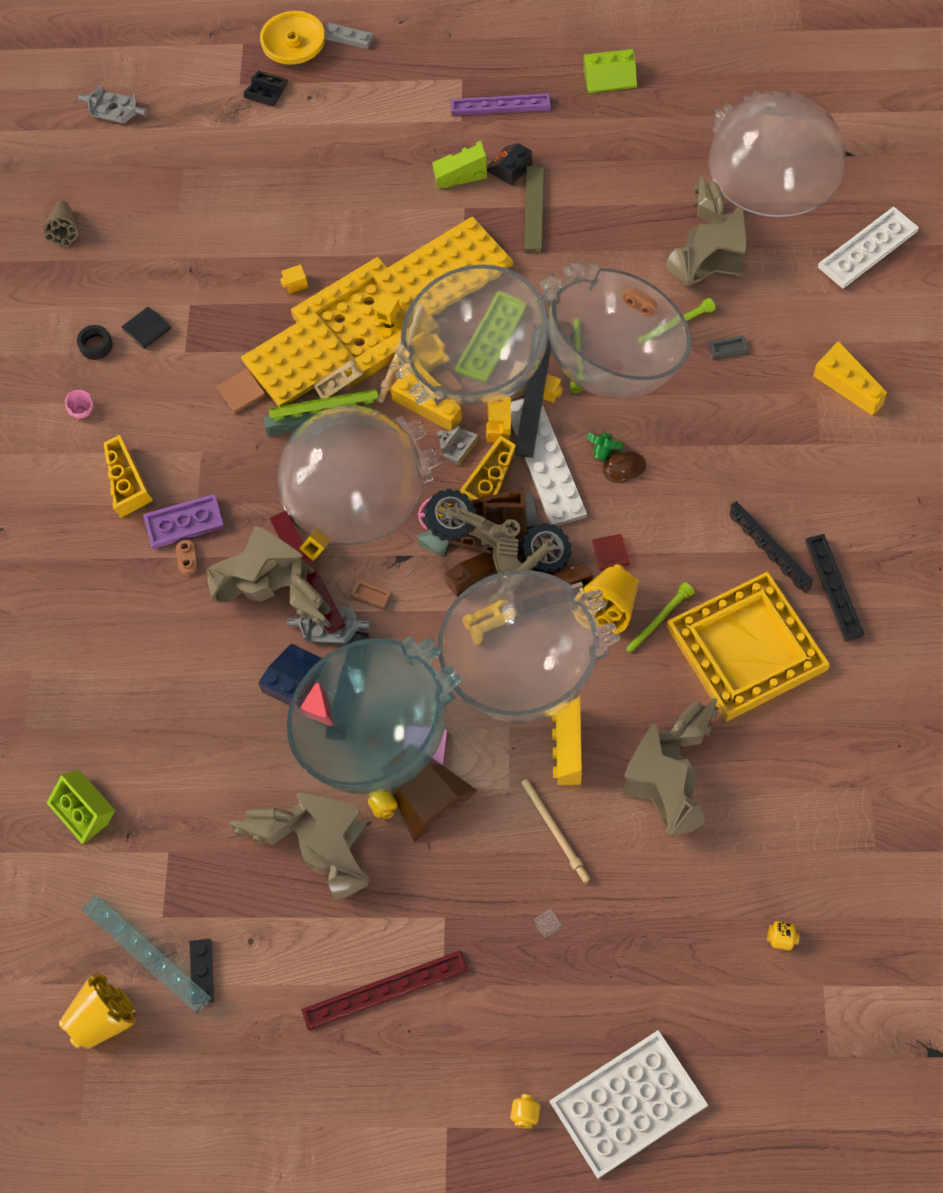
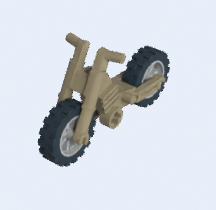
(463, 520)

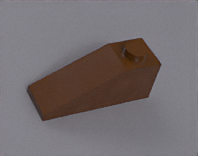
(469, 572)

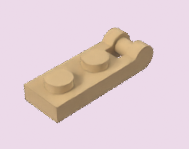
(338, 379)

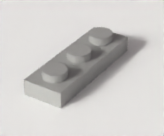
(348, 35)

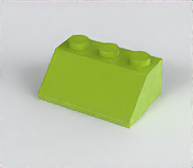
(610, 71)
(80, 805)

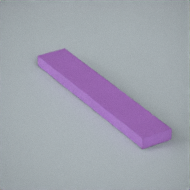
(500, 104)

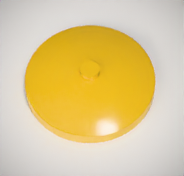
(292, 37)

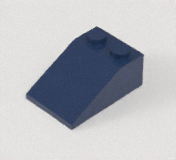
(287, 672)

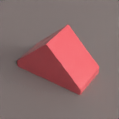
(317, 705)

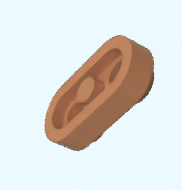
(640, 302)
(186, 556)

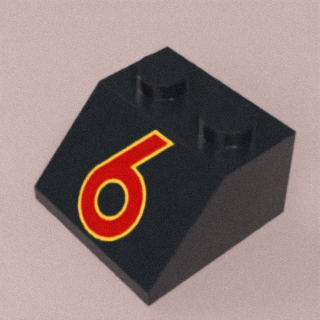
(511, 163)

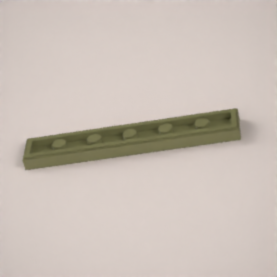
(534, 209)

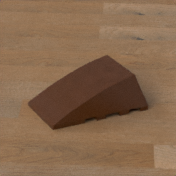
(499, 509)
(429, 796)

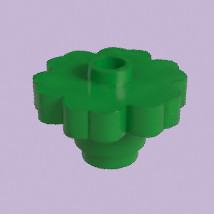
(604, 444)

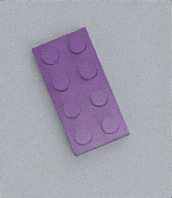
(183, 521)

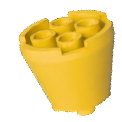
(618, 592)
(97, 1013)

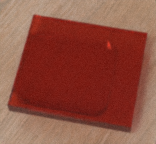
(610, 551)

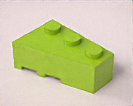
(461, 168)

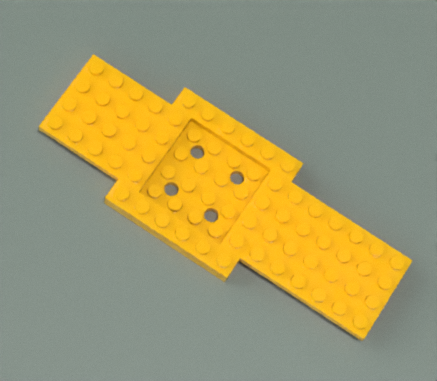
(319, 345)

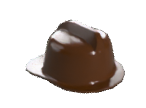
(624, 466)

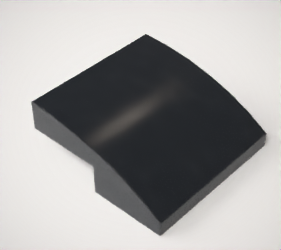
(265, 88)
(146, 327)

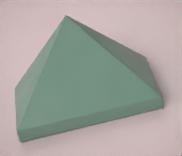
(433, 544)

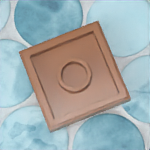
(241, 391)

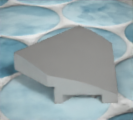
(457, 444)

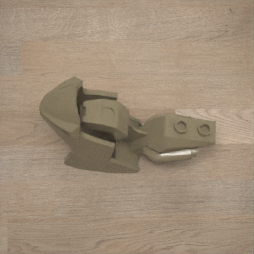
(725, 232)
(262, 570)
(664, 776)
(325, 836)

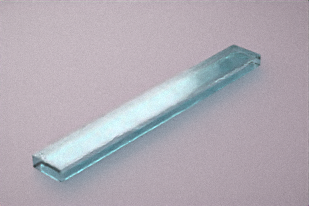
(146, 954)

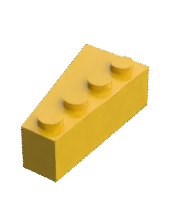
(126, 481)

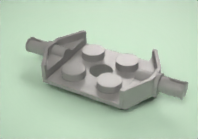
(102, 101)
(315, 633)

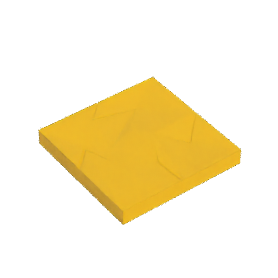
(747, 646)

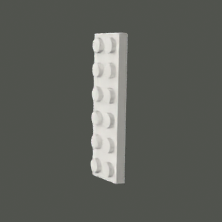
(868, 247)

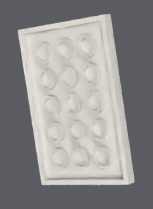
(628, 1104)

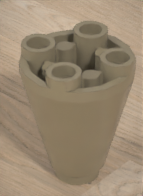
(61, 225)

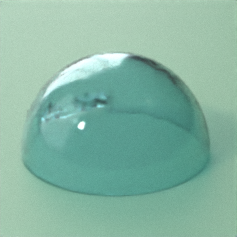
(383, 710)

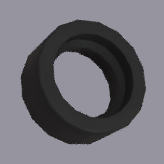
(92, 331)

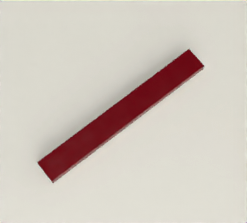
(287, 532)
(384, 990)

